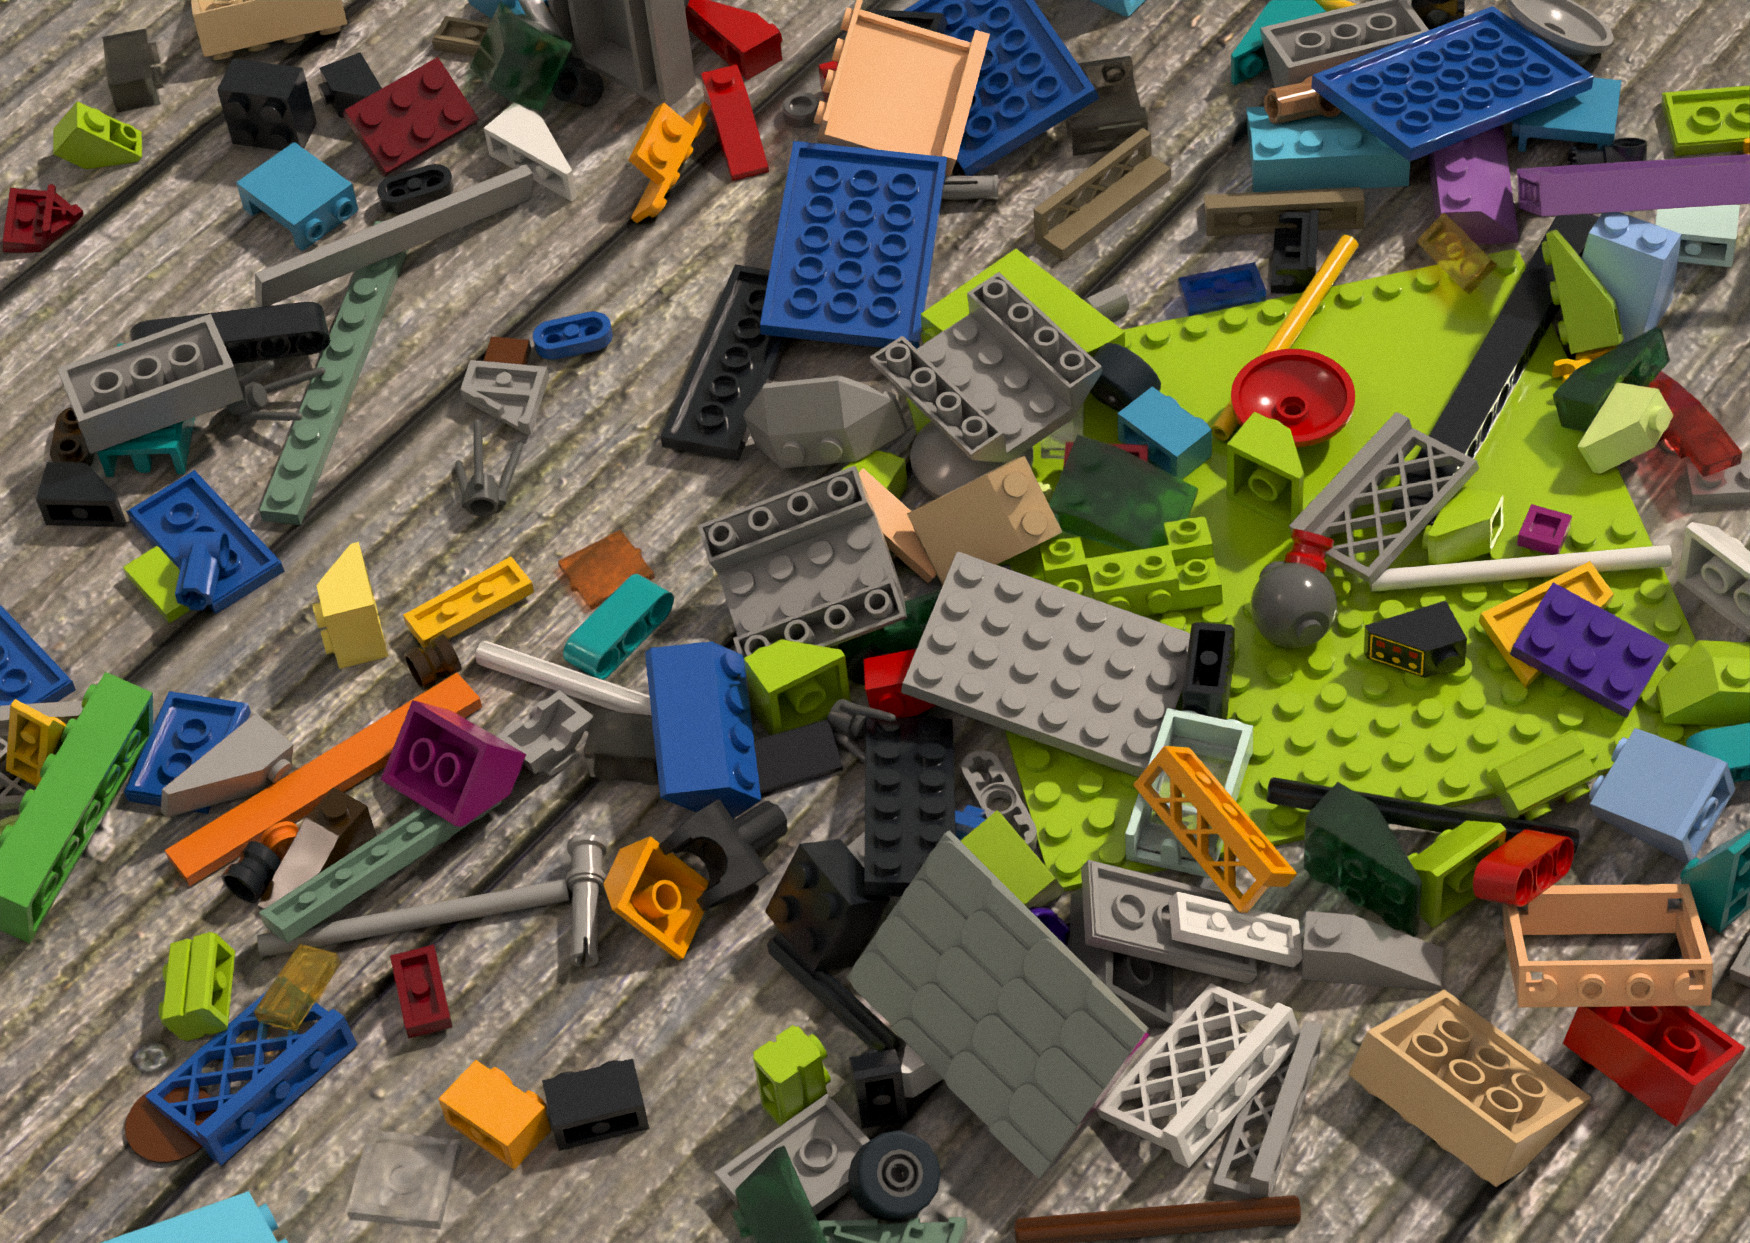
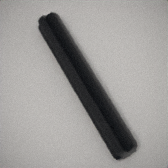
(834, 997)

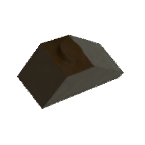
(326, 836)

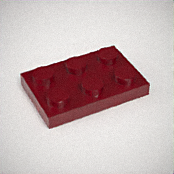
(410, 116)

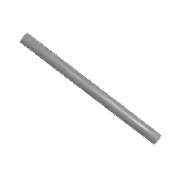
(419, 917)

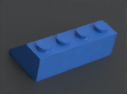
(702, 727)

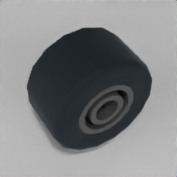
(1122, 376)
(880, 1186)

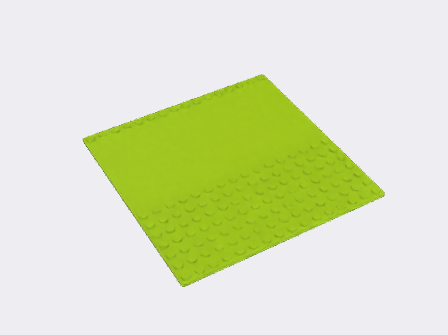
(1326, 707)

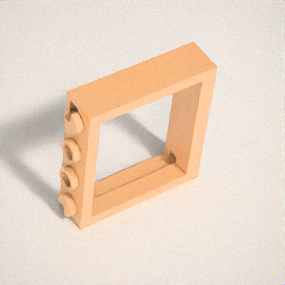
(1610, 982)

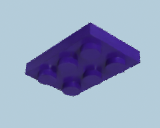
(1589, 650)

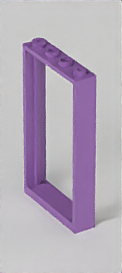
(1635, 185)

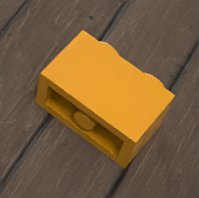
(495, 1113)

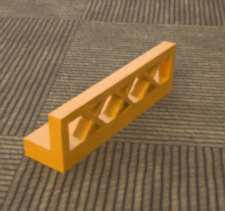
(1227, 819)

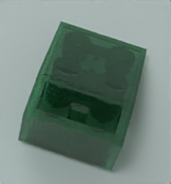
(1360, 857)

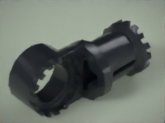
(1620, 151)

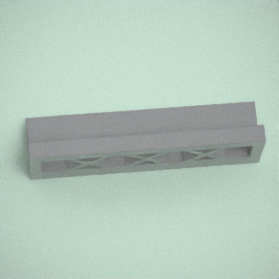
(1278, 1118)

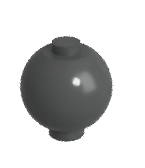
(1293, 604)

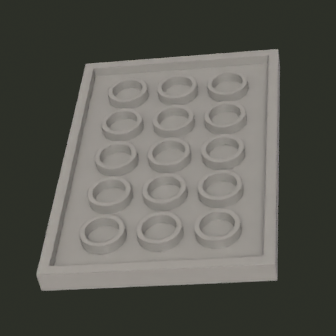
(1049, 664)

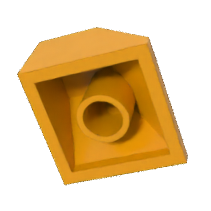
(656, 894)

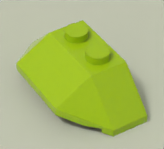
(1708, 685)

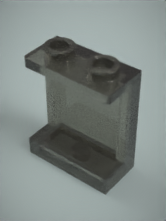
(1111, 117)

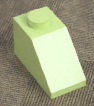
(1625, 426)

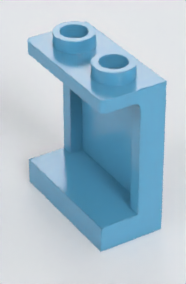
(1582, 118)
(299, 194)

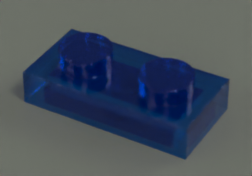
(1222, 289)

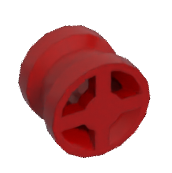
(1309, 549)

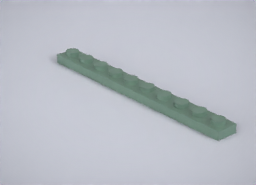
(330, 393)

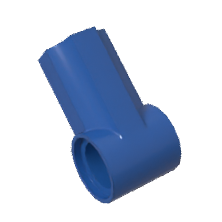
(201, 560)

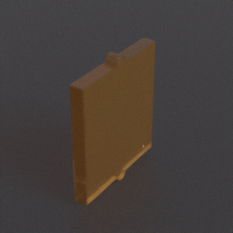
(603, 568)

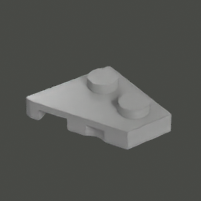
(506, 391)

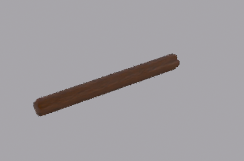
(1159, 1220)

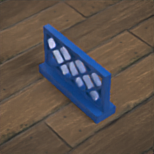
(272, 1085)

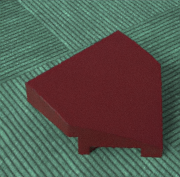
(36, 219)

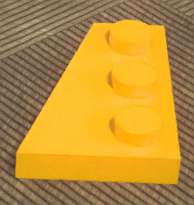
(1508, 619)

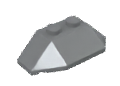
(822, 421)

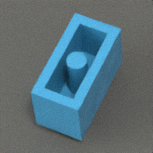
(1174, 436)

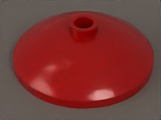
(1298, 390)

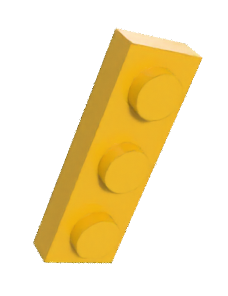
(469, 602)

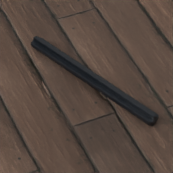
(1409, 812)

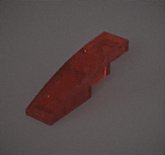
(1694, 430)

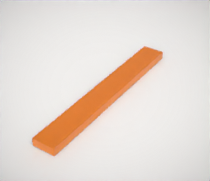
(305, 787)

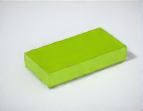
(157, 580)

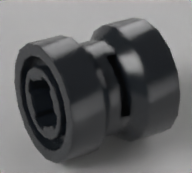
(251, 872)

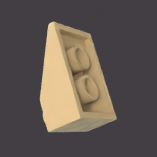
(986, 518)

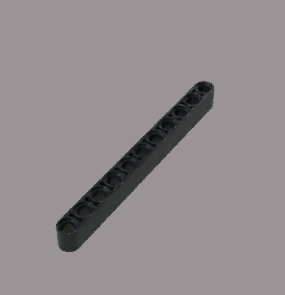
(1500, 359)

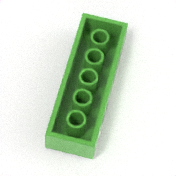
(70, 801)

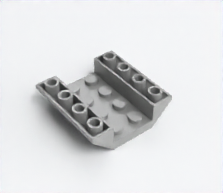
(995, 375)
(805, 566)

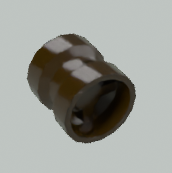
(436, 660)

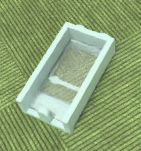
(1225, 751)

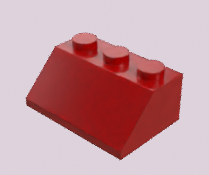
(1656, 1054)

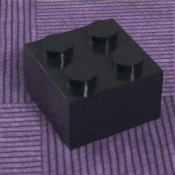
(266, 105)
(824, 905)

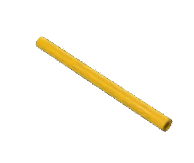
(1297, 318)

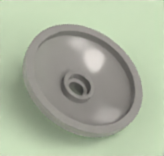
(1563, 25)
(943, 466)

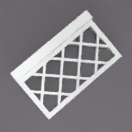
(1227, 1084)

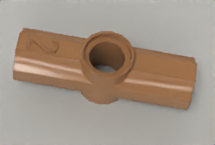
(1296, 103)

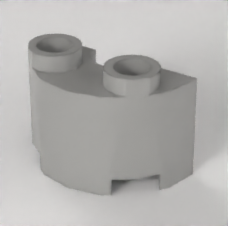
(550, 734)

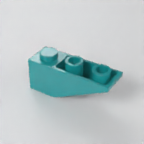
(1249, 55)

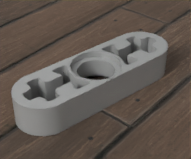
(999, 787)

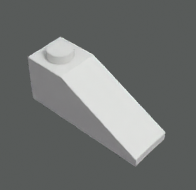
(521, 139)

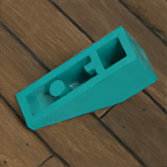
(1721, 882)

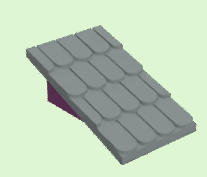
(997, 1005)

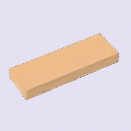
(897, 527)

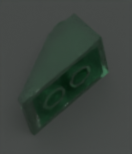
(520, 57)
(1118, 497)

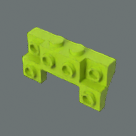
(1144, 579)

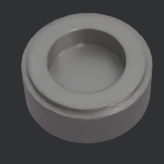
(800, 109)

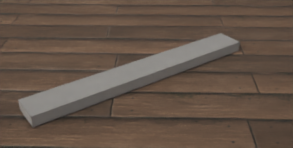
(393, 236)

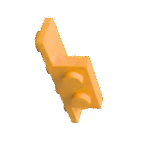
(661, 151)

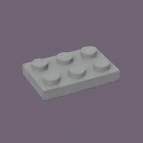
(820, 1148)

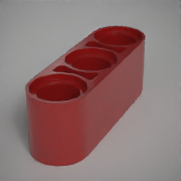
(1523, 868)

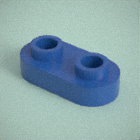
(572, 335)

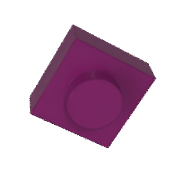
(1544, 530)

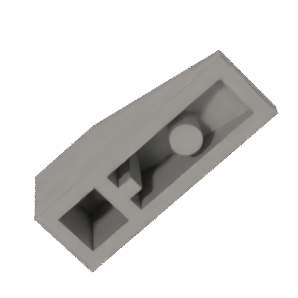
(232, 769)
(1366, 953)

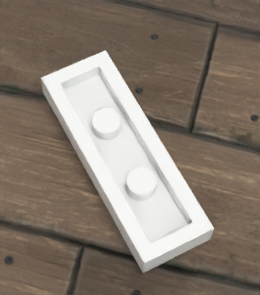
(1225, 929)

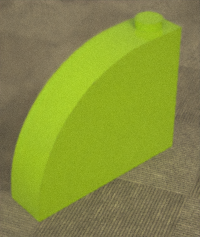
(1054, 299)

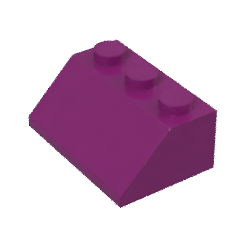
(451, 764)

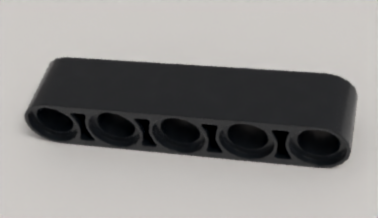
(259, 331)

